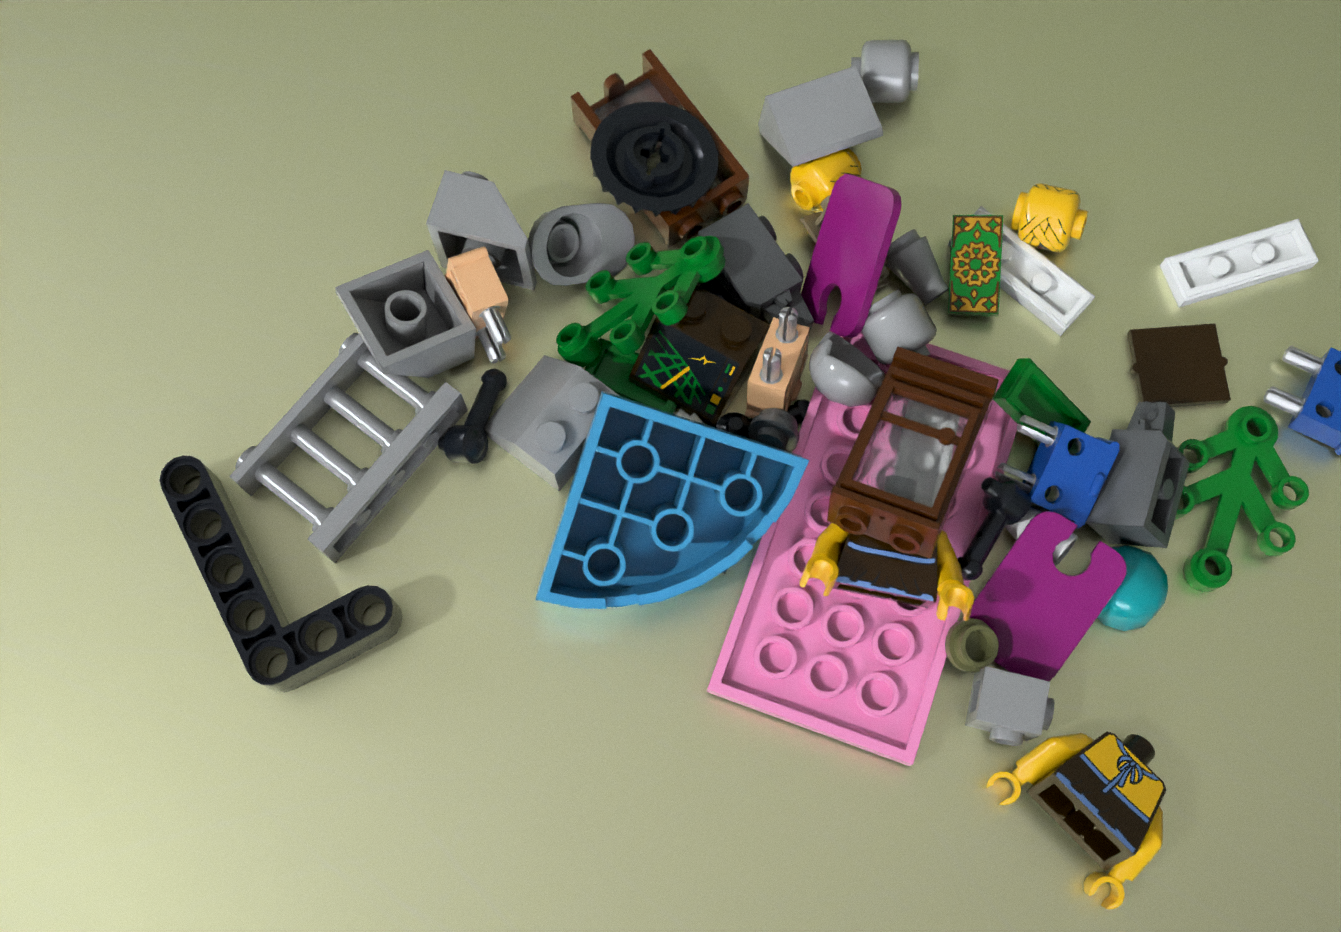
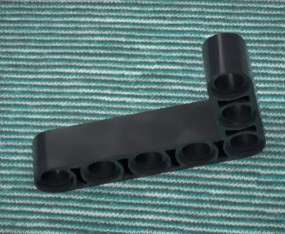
(253, 590)

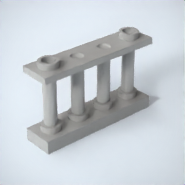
(367, 488)

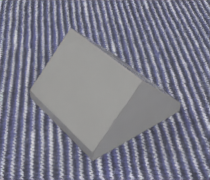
(819, 117)

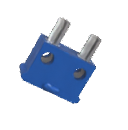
(1320, 406)
(1068, 473)

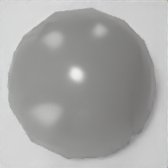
(844, 372)

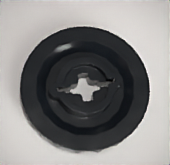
(631, 136)

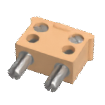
(482, 297)
(779, 365)

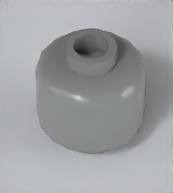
(888, 70)
(898, 323)

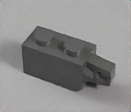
(756, 268)
(1144, 481)

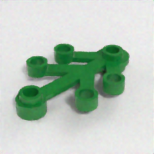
(694, 263)
(1238, 490)

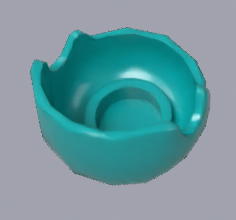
(1139, 594)

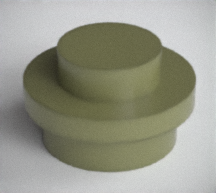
(971, 645)

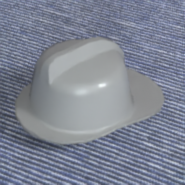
(580, 241)

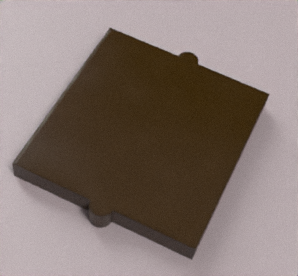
(1179, 365)

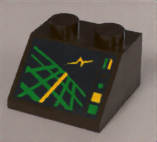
(701, 357)

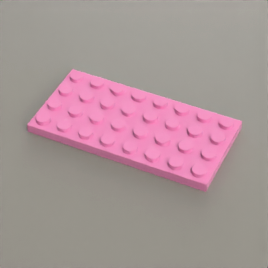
(847, 659)

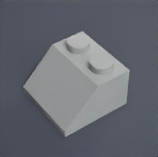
(475, 215)
(410, 318)
(548, 419)

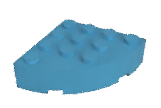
(660, 507)

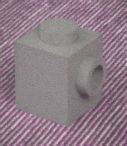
(1009, 706)

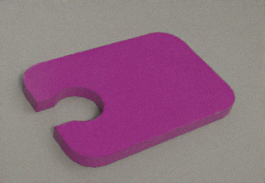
(851, 251)
(1037, 607)

